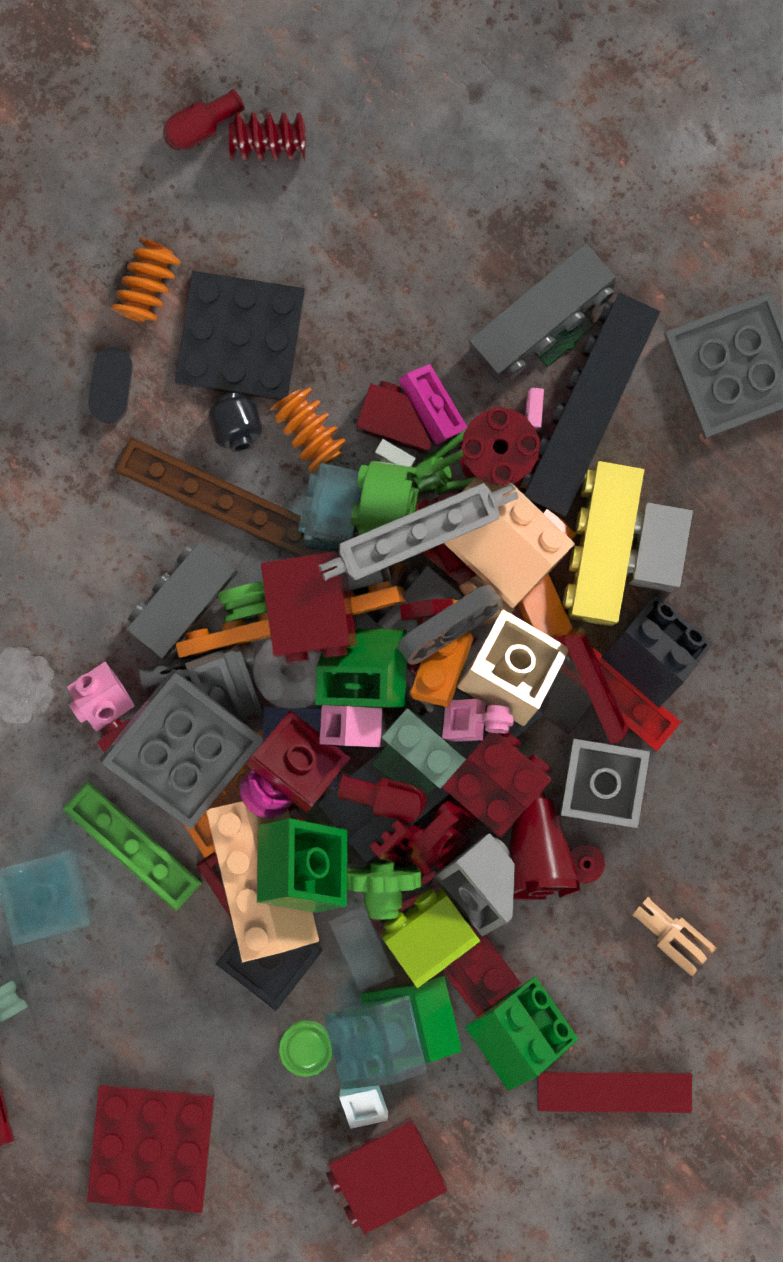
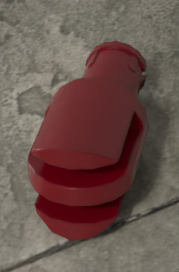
(200, 121)
(386, 798)

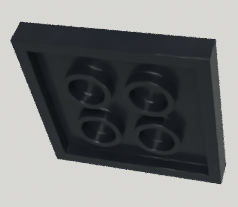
(239, 336)

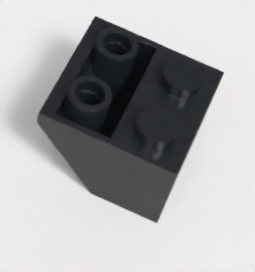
(657, 650)

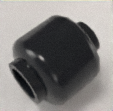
(235, 422)

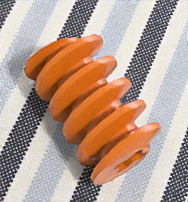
(146, 283)
(309, 429)

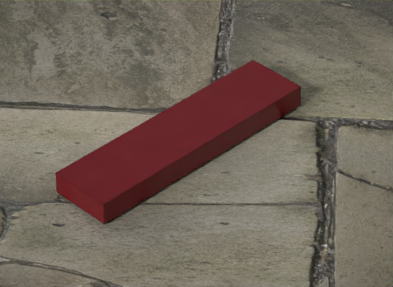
(614, 1091)

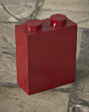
(307, 610)
(386, 1176)

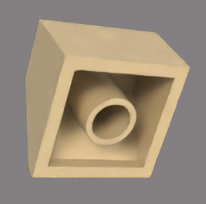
(513, 667)

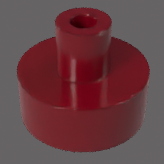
(596, 862)

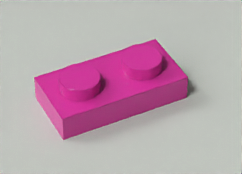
(432, 404)

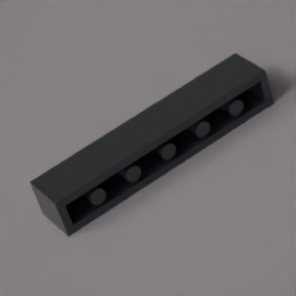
(591, 404)

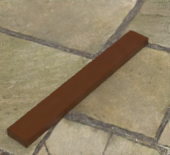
(219, 499)

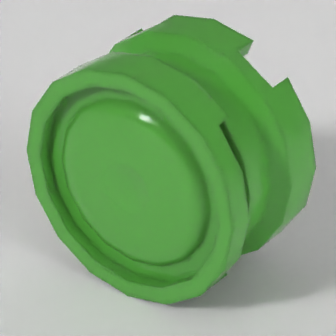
(243, 601)
(305, 1048)

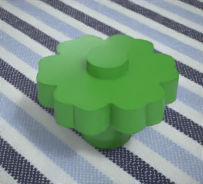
(383, 886)

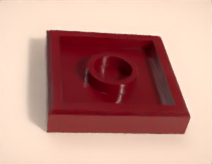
(297, 761)

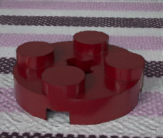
(442, 838)

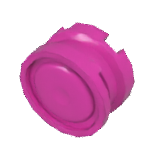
(263, 797)

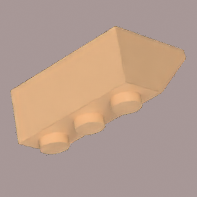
(513, 550)

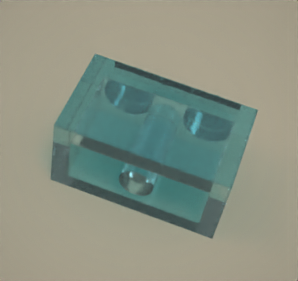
(331, 509)

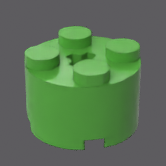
(385, 495)

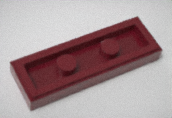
(596, 684)

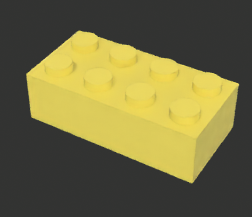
(604, 544)

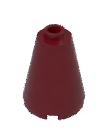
(541, 854)

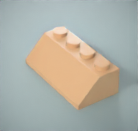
(258, 927)

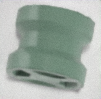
(9, 1001)

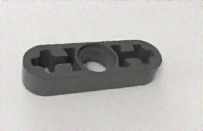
(450, 624)

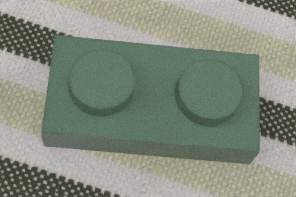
(423, 748)

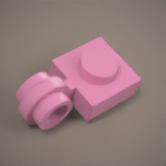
(467, 719)

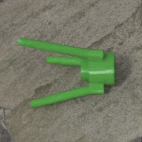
(436, 469)

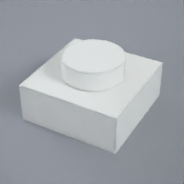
(391, 454)
(363, 1106)

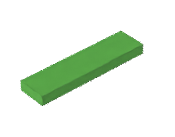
(132, 846)

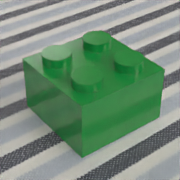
(302, 865)

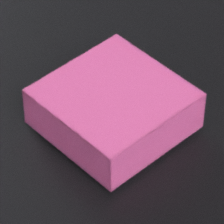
(534, 407)

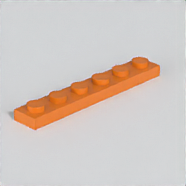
(236, 632)

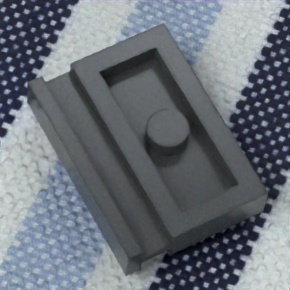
(226, 681)

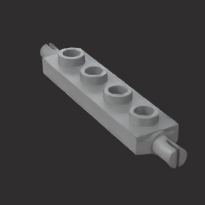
(418, 532)

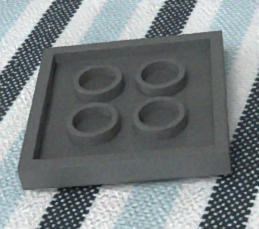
(731, 364)
(181, 749)

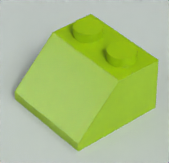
(428, 936)

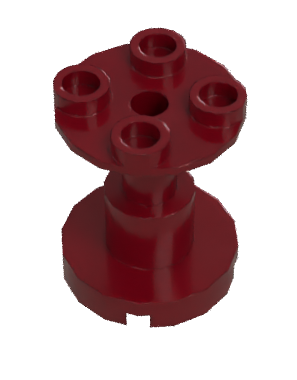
(494, 430)

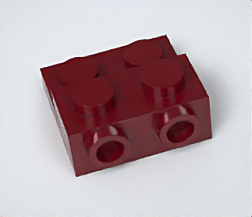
(498, 781)

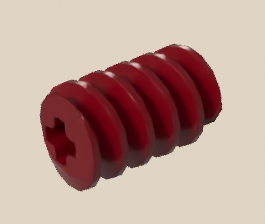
(267, 137)

